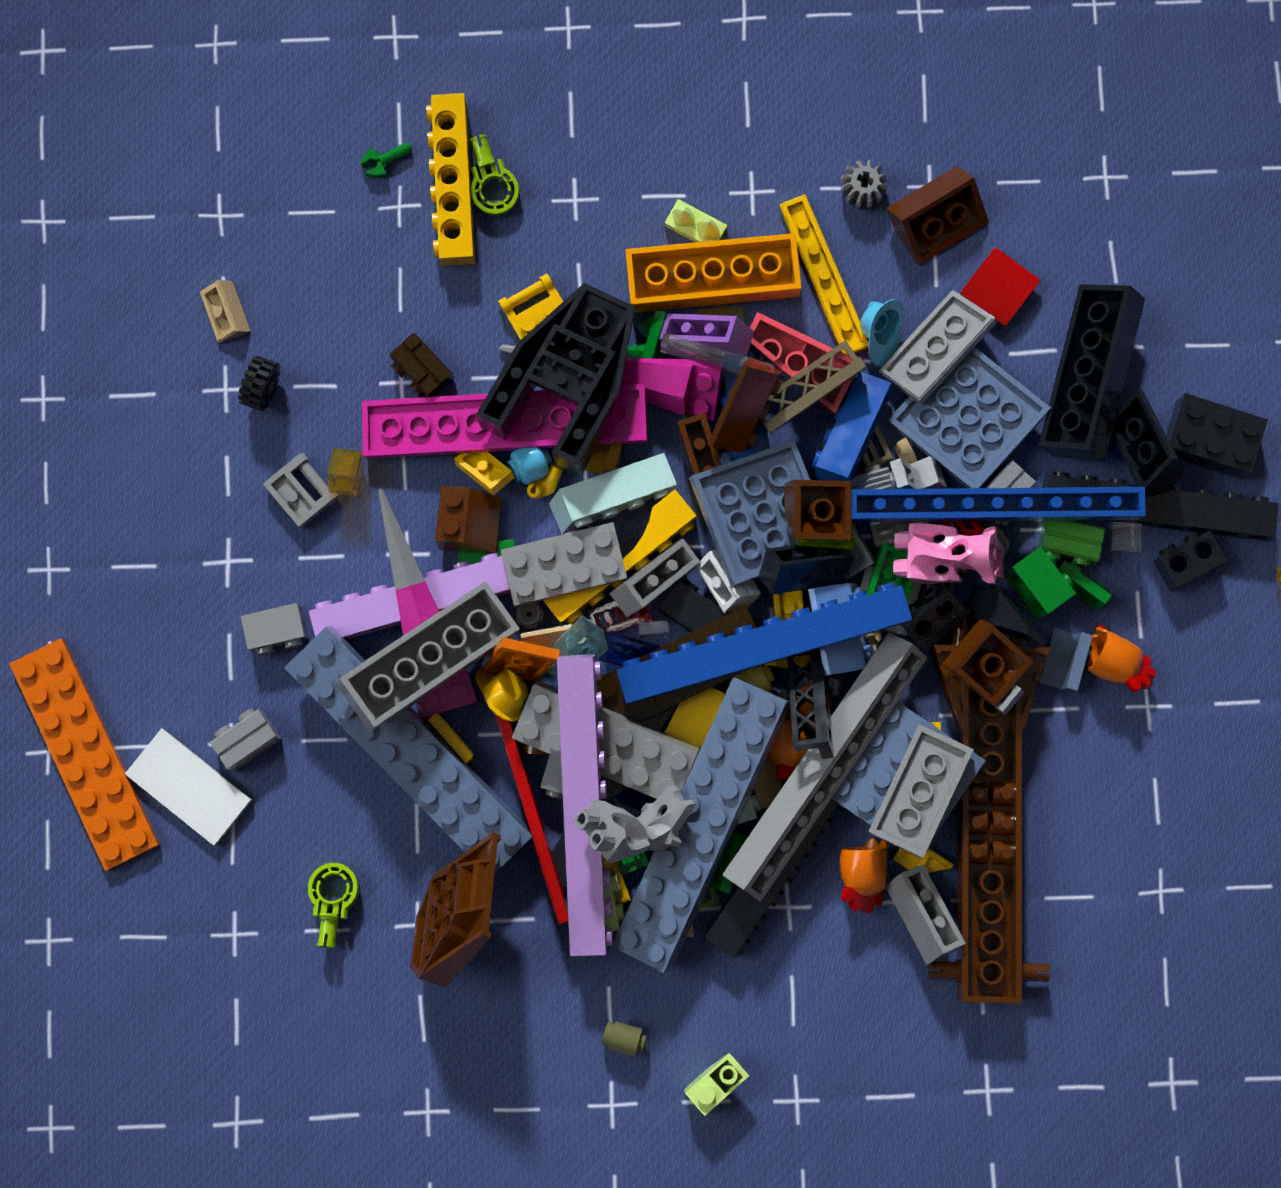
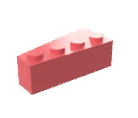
(793, 352)

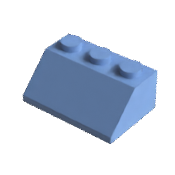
(846, 655)

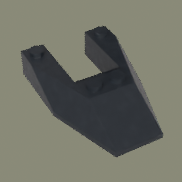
(575, 356)

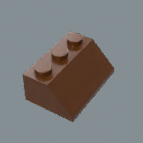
(938, 214)
(746, 406)

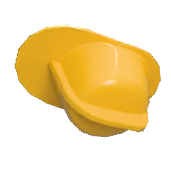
(503, 693)

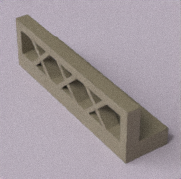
(818, 391)

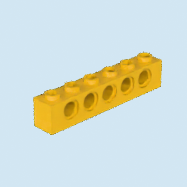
(451, 109)

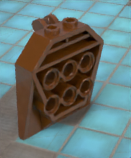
(455, 914)

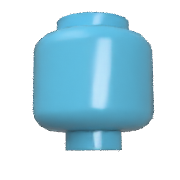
(529, 464)

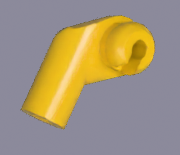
(547, 484)

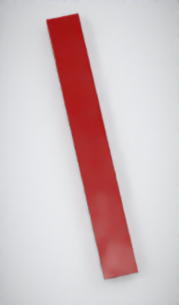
(534, 820)

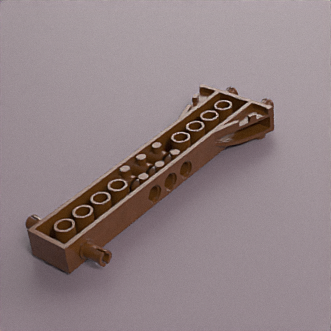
(990, 837)

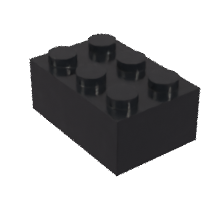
(1215, 435)

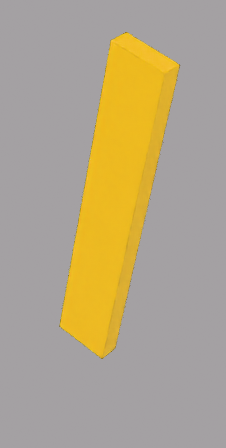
(823, 273)

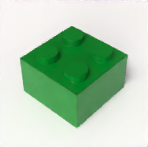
(1040, 583)

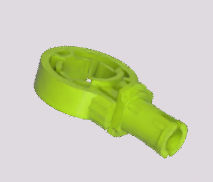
(485, 162)
(330, 921)

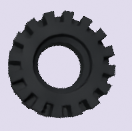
(259, 383)

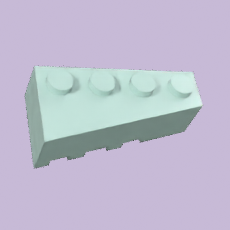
(611, 493)

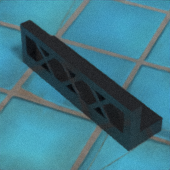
(820, 701)

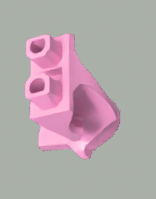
(981, 554)

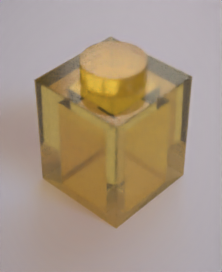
(345, 471)

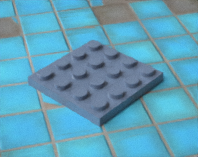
(971, 419)
(746, 507)
(876, 767)

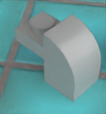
(918, 475)

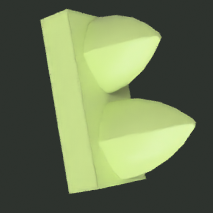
(694, 223)

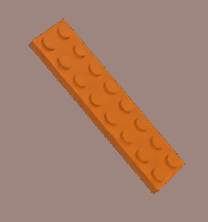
(84, 754)

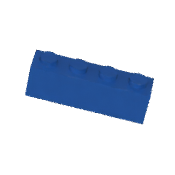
(853, 428)

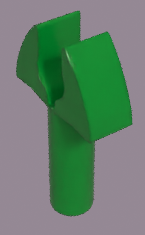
(383, 159)

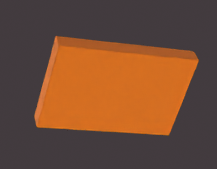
(523, 658)

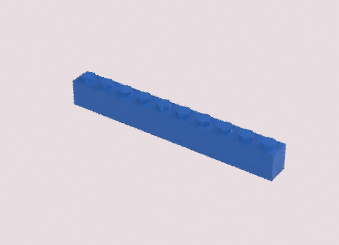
(997, 504)
(764, 644)

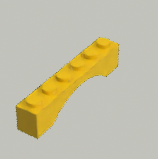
(667, 520)

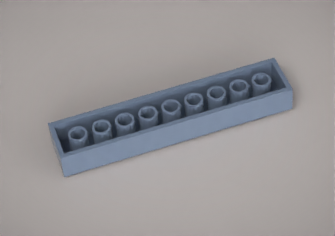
(412, 754)
(721, 788)

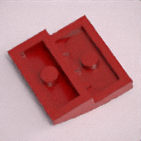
(1000, 286)

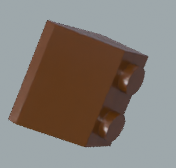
(818, 509)
(468, 520)
(987, 662)

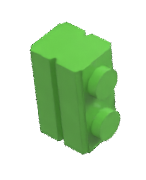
(1072, 541)

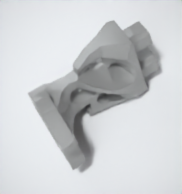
(622, 835)

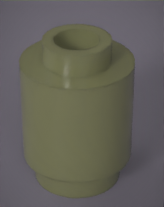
(623, 1038)

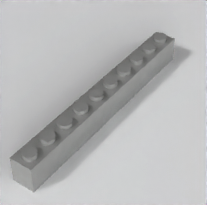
(818, 779)

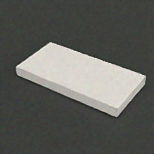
(188, 787)

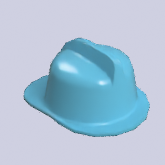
(882, 327)

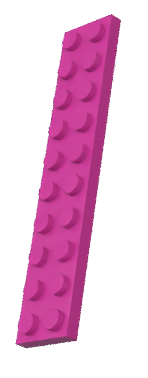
(451, 425)

